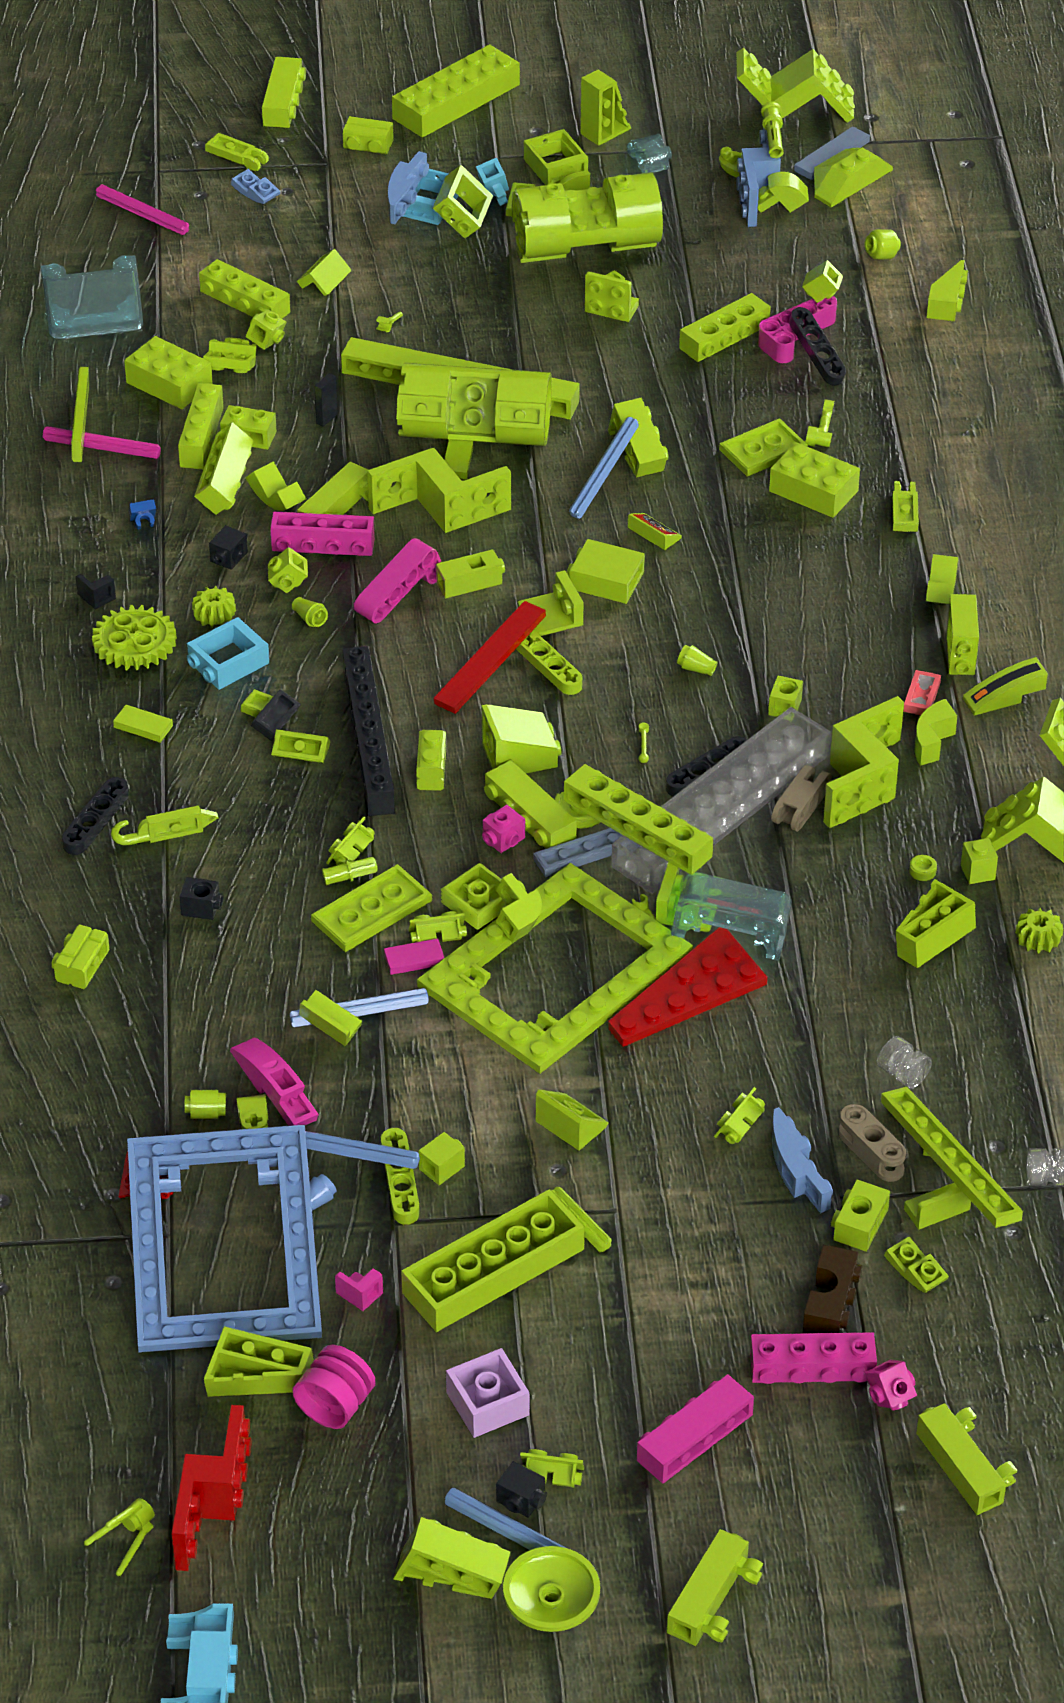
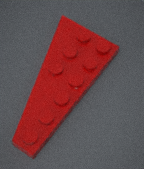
(700, 981)

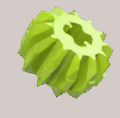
(213, 606)
(1039, 930)

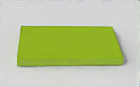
(371, 908)

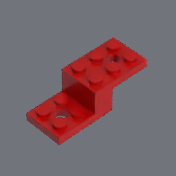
(211, 1487)

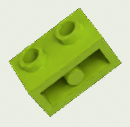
(257, 424)

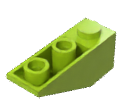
(948, 294)

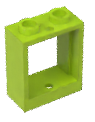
(555, 142)
(472, 192)
(962, 634)

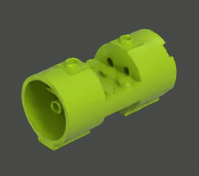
(619, 213)
(474, 404)

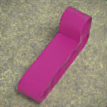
(779, 339)
(391, 585)

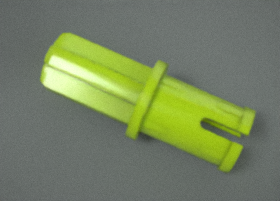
(349, 870)

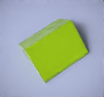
(567, 1118)

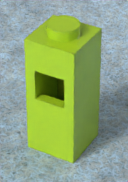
(469, 573)

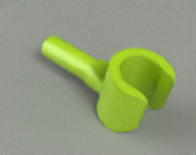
(385, 324)
(643, 905)

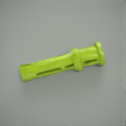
(772, 124)

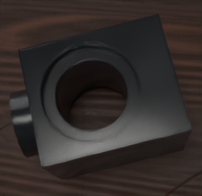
(228, 547)
(200, 898)

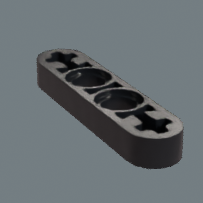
(821, 345)
(683, 776)
(91, 813)

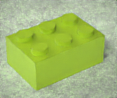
(167, 371)
(814, 479)

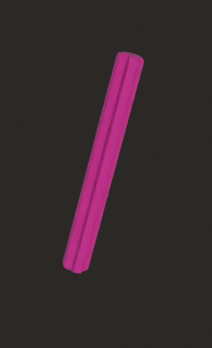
(142, 209)
(104, 443)

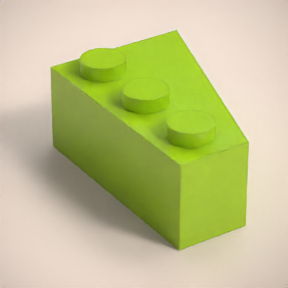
(601, 108)
(644, 449)
(935, 924)
(254, 1365)
(452, 1559)

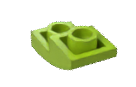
(914, 1266)

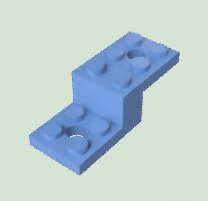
(754, 171)

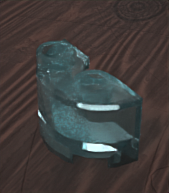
(650, 153)

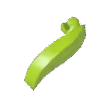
(728, 161)

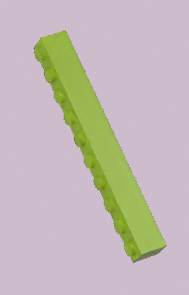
(385, 364)

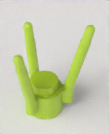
(134, 1517)

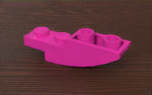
(277, 1079)

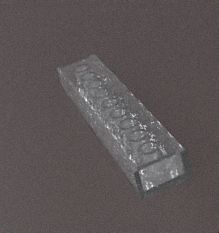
(732, 789)

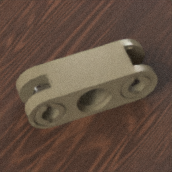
(801, 798)
(872, 1142)

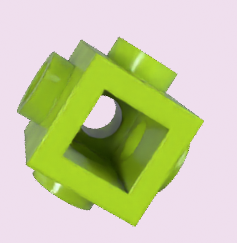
(266, 329)
(287, 570)

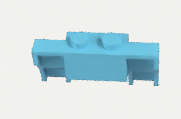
(210, 1654)

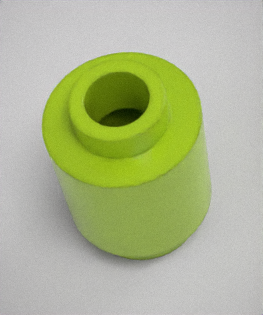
(205, 1104)

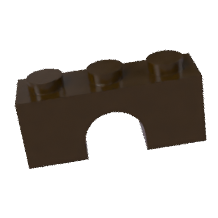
(836, 1272)

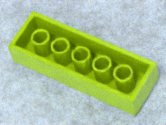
(455, 90)
(492, 1260)

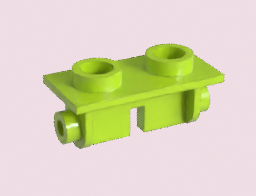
(355, 836)
(448, 924)
(745, 1108)
(563, 1467)

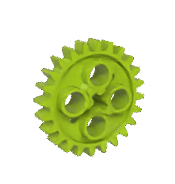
(134, 637)

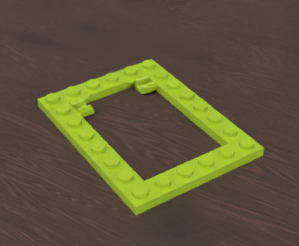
(528, 1041)

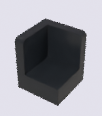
(98, 592)

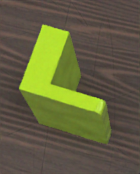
(326, 272)
(329, 1017)
(937, 1205)

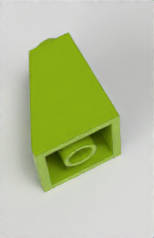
(519, 737)

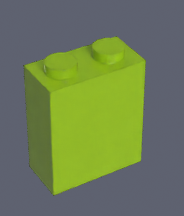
(606, 570)

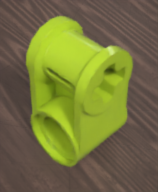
(253, 1112)

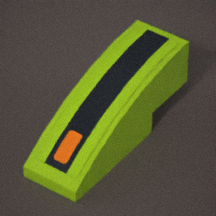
(1007, 687)

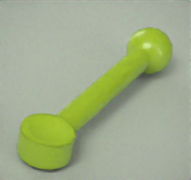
(643, 729)

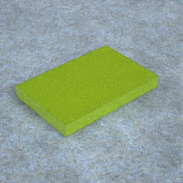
(760, 447)

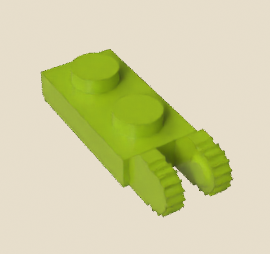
(237, 151)
(905, 508)

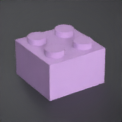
(487, 1392)

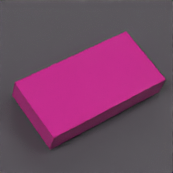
(413, 956)

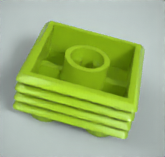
(475, 896)

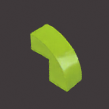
(272, 489)
(942, 579)
(934, 724)

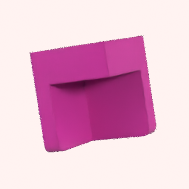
(360, 1289)

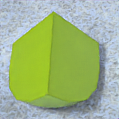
(576, 181)

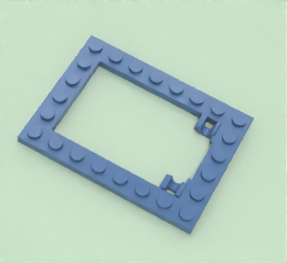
(167, 1156)

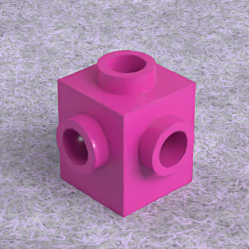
(503, 829)
(891, 1384)

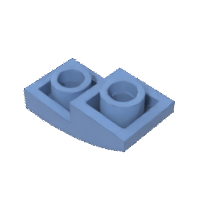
(254, 188)

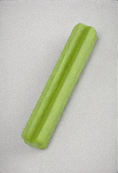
(592, 1232)

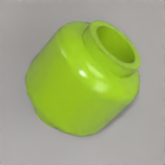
(882, 244)

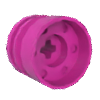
(334, 1386)

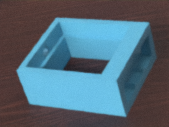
(423, 207)
(253, 657)

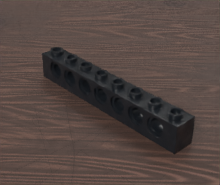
(368, 731)

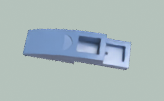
(403, 185)
(793, 1162)

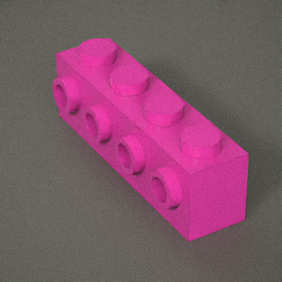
(323, 533)
(812, 1357)
(694, 1428)

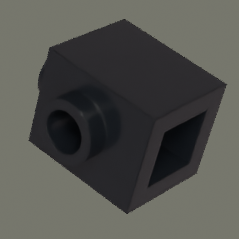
(521, 1490)

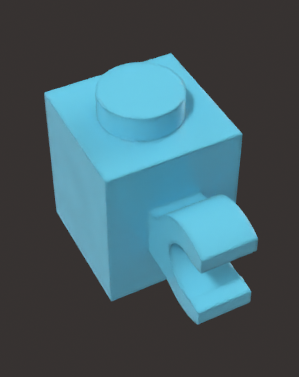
(493, 179)

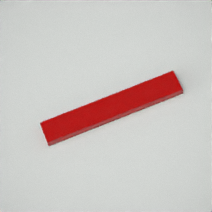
(489, 657)

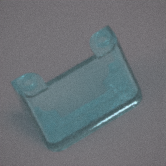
(92, 300)
(733, 907)

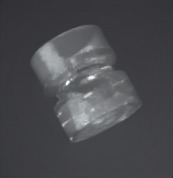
(900, 1060)
(1045, 1167)

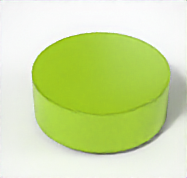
(923, 867)

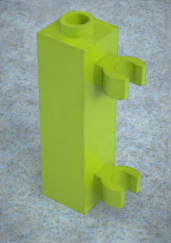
(339, 492)
(962, 1459)
(708, 1586)

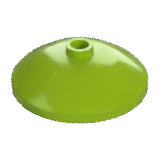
(551, 1575)

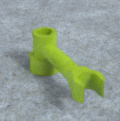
(820, 435)

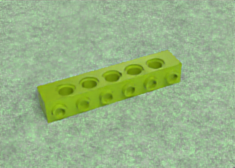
(638, 819)

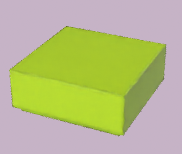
(255, 703)

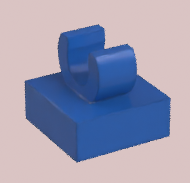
(142, 510)

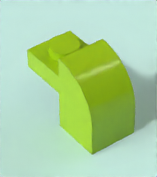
(783, 188)
(522, 909)

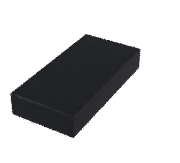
(326, 399)
(275, 714)

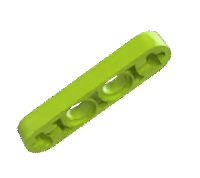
(551, 658)
(401, 1175)

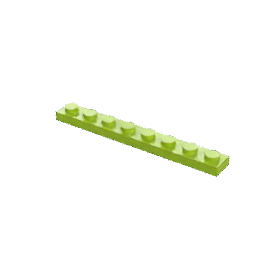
(952, 1157)

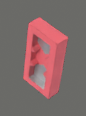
(921, 692)

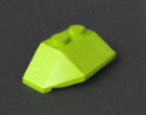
(847, 174)

